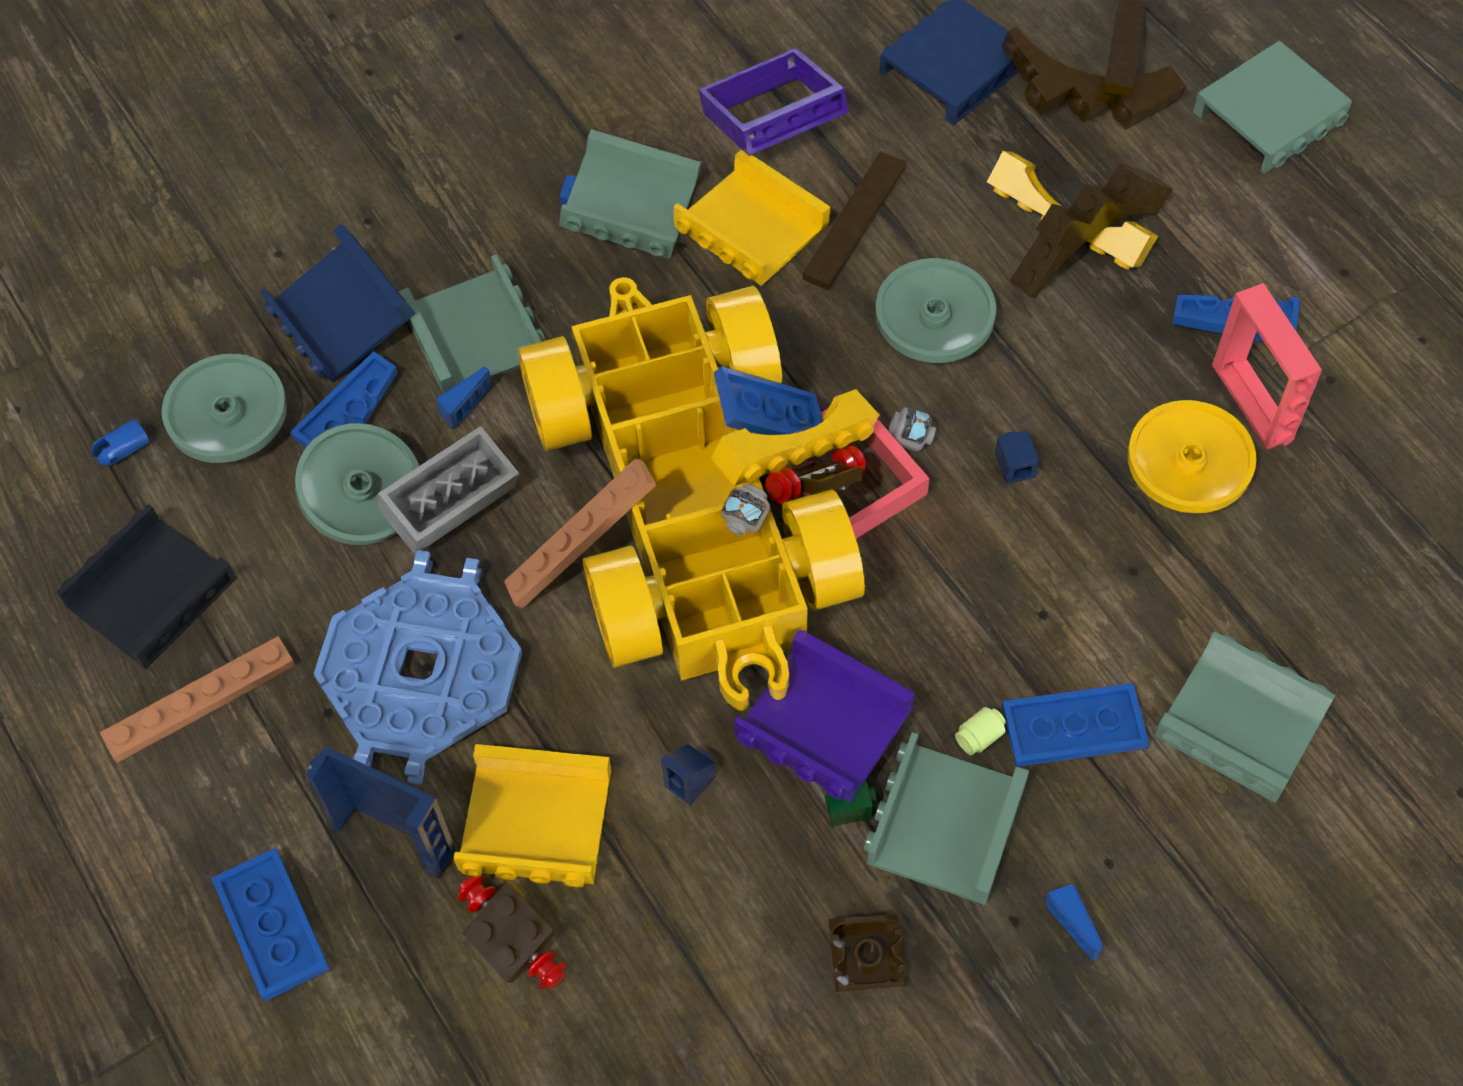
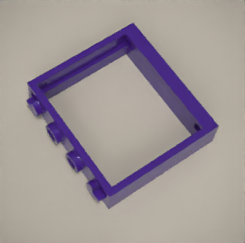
(785, 122)

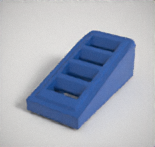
(463, 397)
(1073, 916)

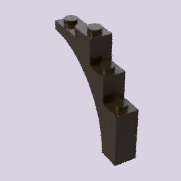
(1056, 83)
(1095, 208)

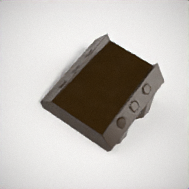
(867, 952)

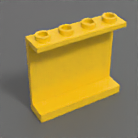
(754, 219)
(535, 815)

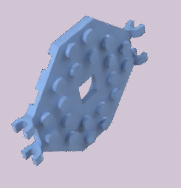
(411, 715)

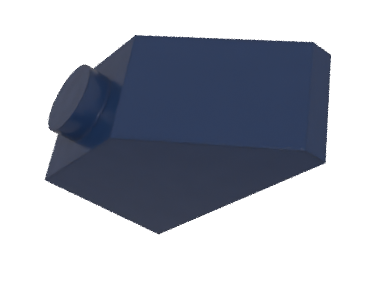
(688, 772)

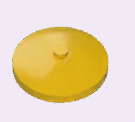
(1191, 456)

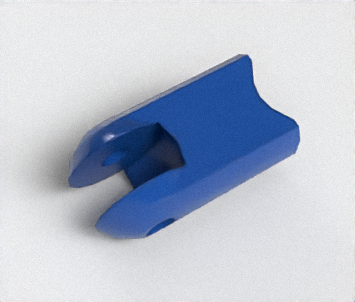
(119, 443)

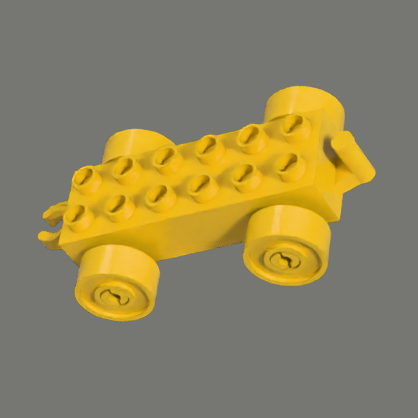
(657, 400)

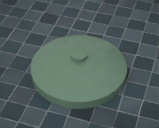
(935, 310)
(224, 408)
(342, 479)

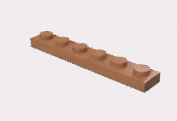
(580, 532)
(197, 699)

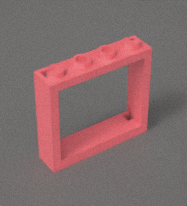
(1258, 311)
(904, 467)

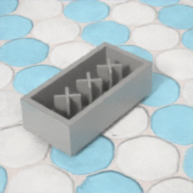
(447, 490)

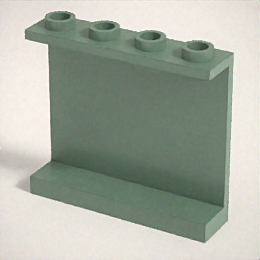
(1276, 103)
(629, 194)
(473, 327)
(1245, 716)
(945, 821)

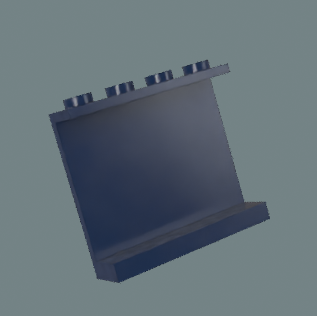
(953, 57)
(339, 308)
(349, 785)

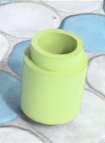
(980, 730)

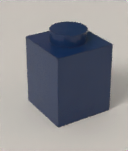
(1016, 456)

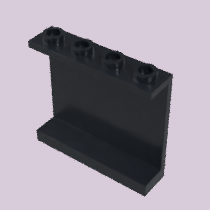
(145, 587)

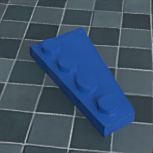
(1211, 314)
(350, 401)

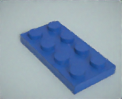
(765, 405)
(1074, 725)
(270, 924)

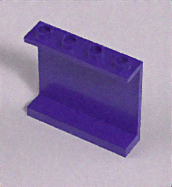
(831, 719)

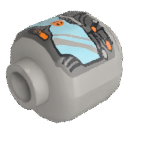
(912, 428)
(745, 509)

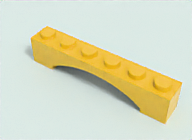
(1016, 178)
(749, 455)

